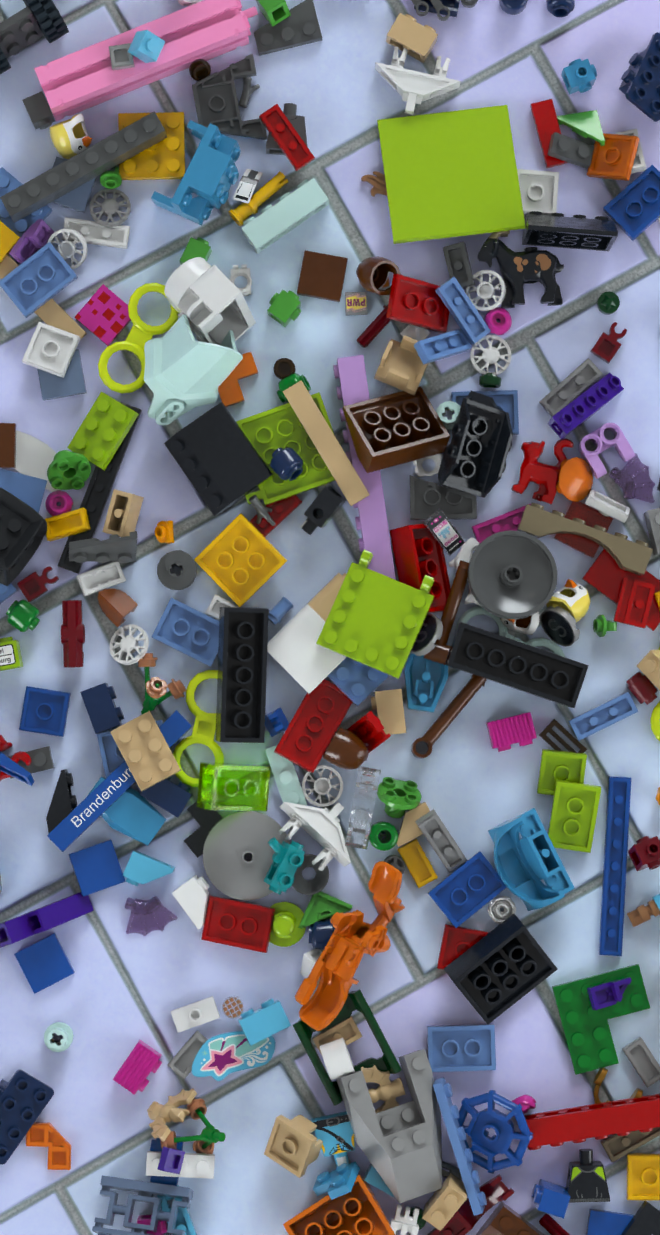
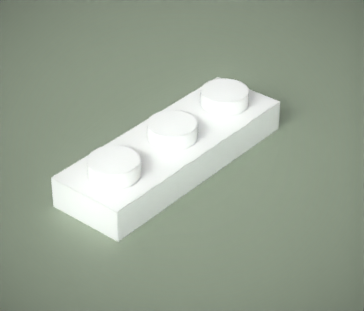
(193, 1165)

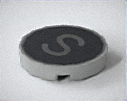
(559, 625)
(429, 633)

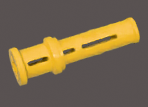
(245, 210)

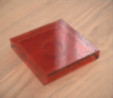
(592, 518)

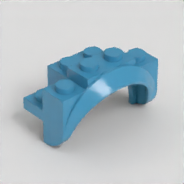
(528, 860)

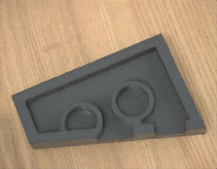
(294, 31)
(429, 497)
(104, 551)

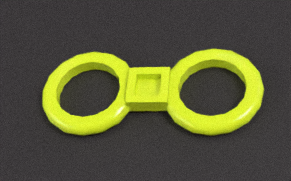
(135, 340)
(203, 729)

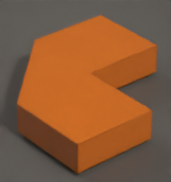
(229, 389)
(58, 1147)

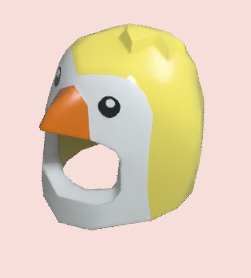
(70, 136)
(572, 598)

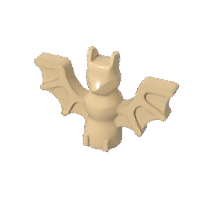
(387, 1089)
(169, 1113)

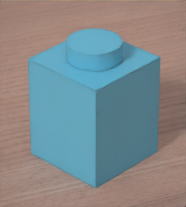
(146, 46)

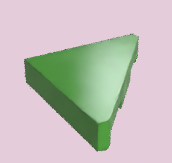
(585, 124)
(321, 908)

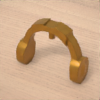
(598, 1081)

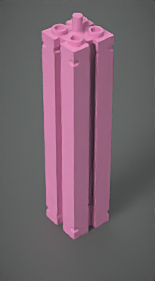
(190, 34)

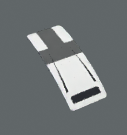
(247, 185)

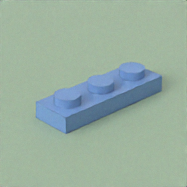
(462, 310)
(442, 346)
(603, 716)

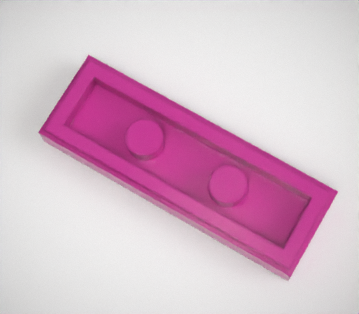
(504, 522)

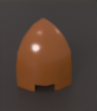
(116, 605)

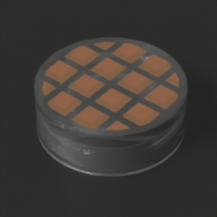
(233, 1007)

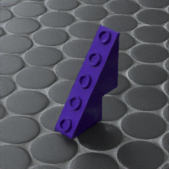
(585, 405)
(44, 918)

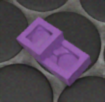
(33, 239)

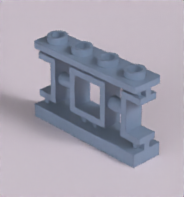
(145, 1194)

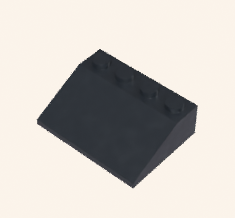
(569, 232)
(218, 459)
(500, 968)

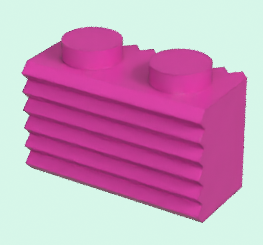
(511, 731)
(137, 1067)

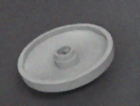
(225, 851)

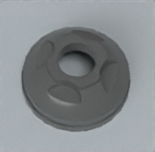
(312, 886)

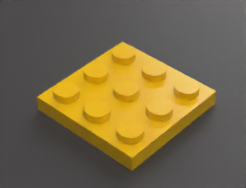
(161, 160)
(240, 560)

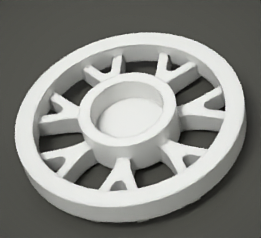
(68, 248)
(486, 290)
(490, 355)
(129, 644)
(322, 786)

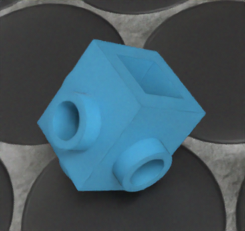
(579, 76)

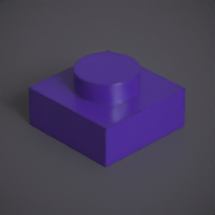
(171, 1160)

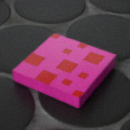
(104, 315)

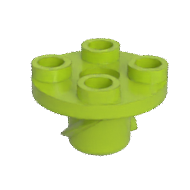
(286, 924)

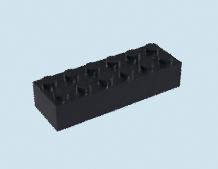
(516, 665)
(242, 675)

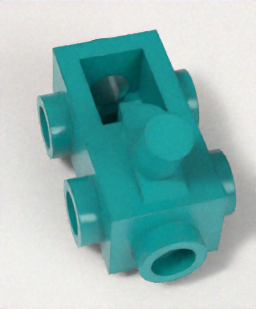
(284, 865)

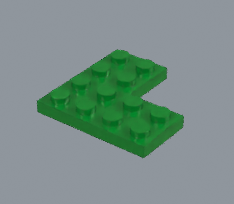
(588, 1029)

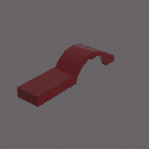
(464, 1219)

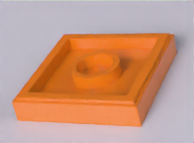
(614, 158)

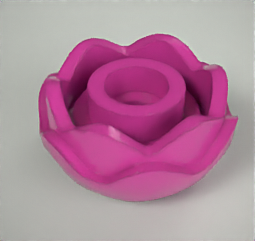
(504, 324)
(55, 497)
(526, 1102)

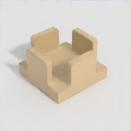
(401, 366)
(293, 1144)

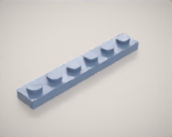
(462, 1154)

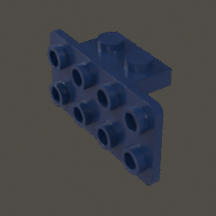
(642, 79)
(20, 1105)

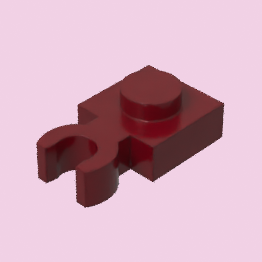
(607, 345)
(34, 585)

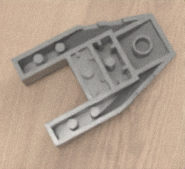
(402, 1140)

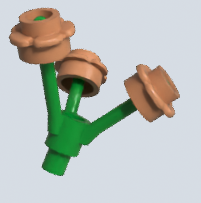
(155, 687)
(203, 1143)

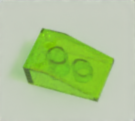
(233, 787)

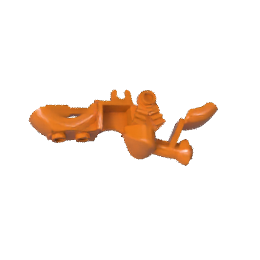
(346, 948)

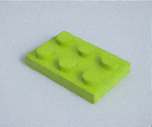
(103, 430)
(573, 815)

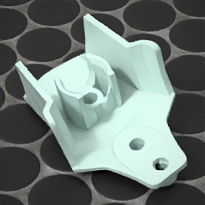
(185, 371)

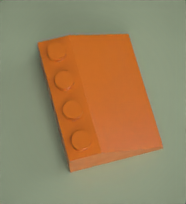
(347, 1215)

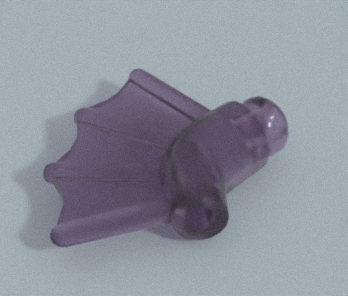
(634, 480)
(147, 915)

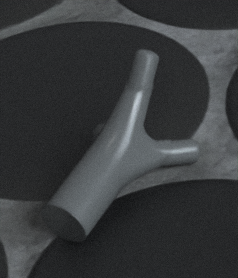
(247, 91)
(262, 511)

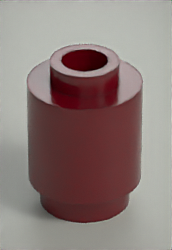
(642, 688)

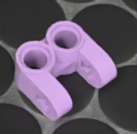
(597, 437)

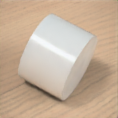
(337, 1059)

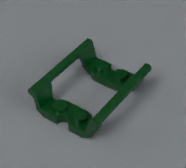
(354, 1002)

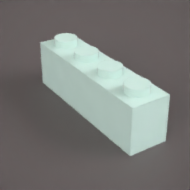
(285, 215)

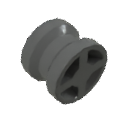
(397, 863)

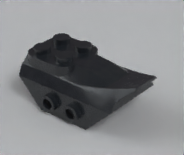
(477, 447)

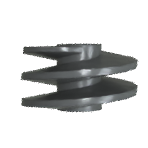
(182, 560)

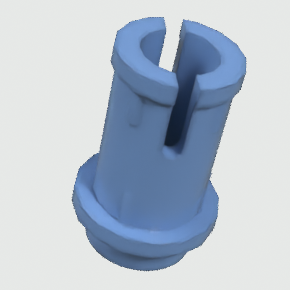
(279, 611)

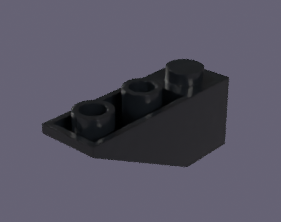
(62, 801)

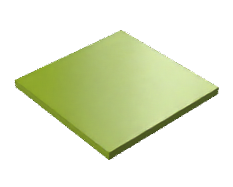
(450, 174)

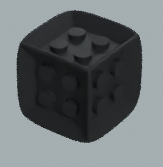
(20, 535)

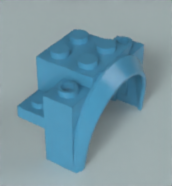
(207, 175)

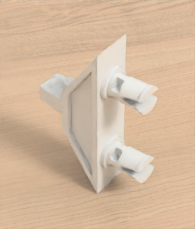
(415, 85)
(322, 827)

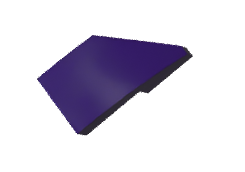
(607, 993)

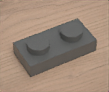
(570, 150)
(459, 264)
(40, 760)

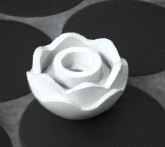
(497, 903)

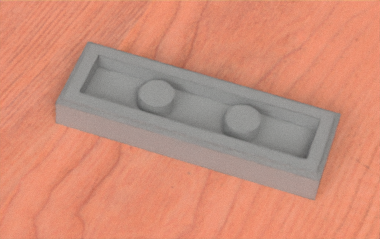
(571, 387)
(441, 840)

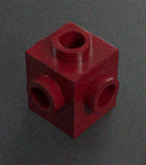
(645, 853)

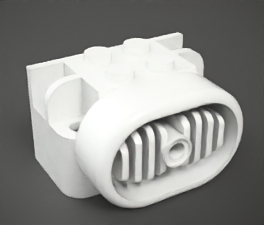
(208, 301)

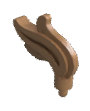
(378, 183)

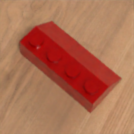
(420, 555)

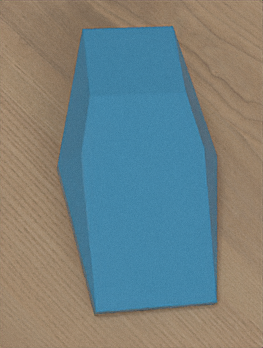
(424, 682)
(133, 816)

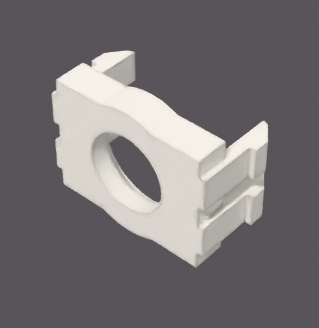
(244, 271)
(420, 472)

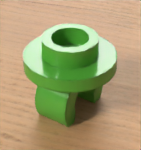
(111, 179)
(600, 625)

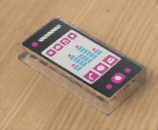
(444, 532)

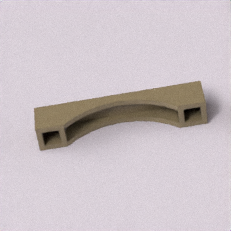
(628, 554)

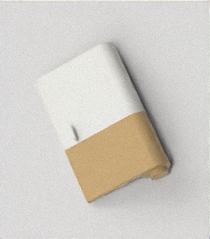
(296, 642)

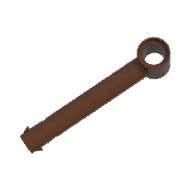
(441, 650)
(448, 715)

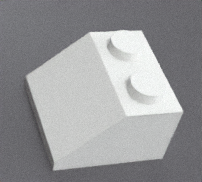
(194, 899)

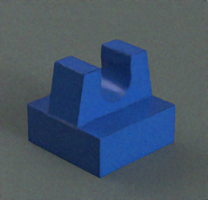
(276, 722)

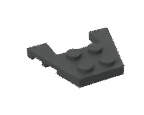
(218, 102)

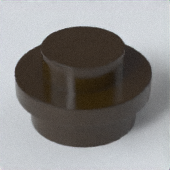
(199, 69)
(284, 368)

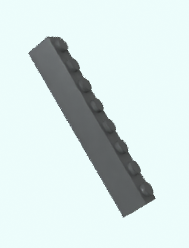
(84, 167)

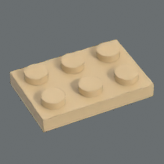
(145, 751)

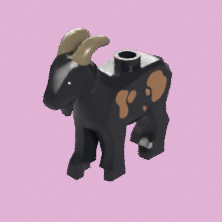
(521, 269)

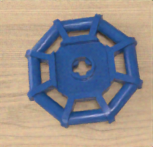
(503, 1127)

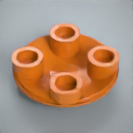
(575, 479)

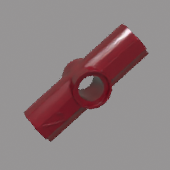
(72, 633)

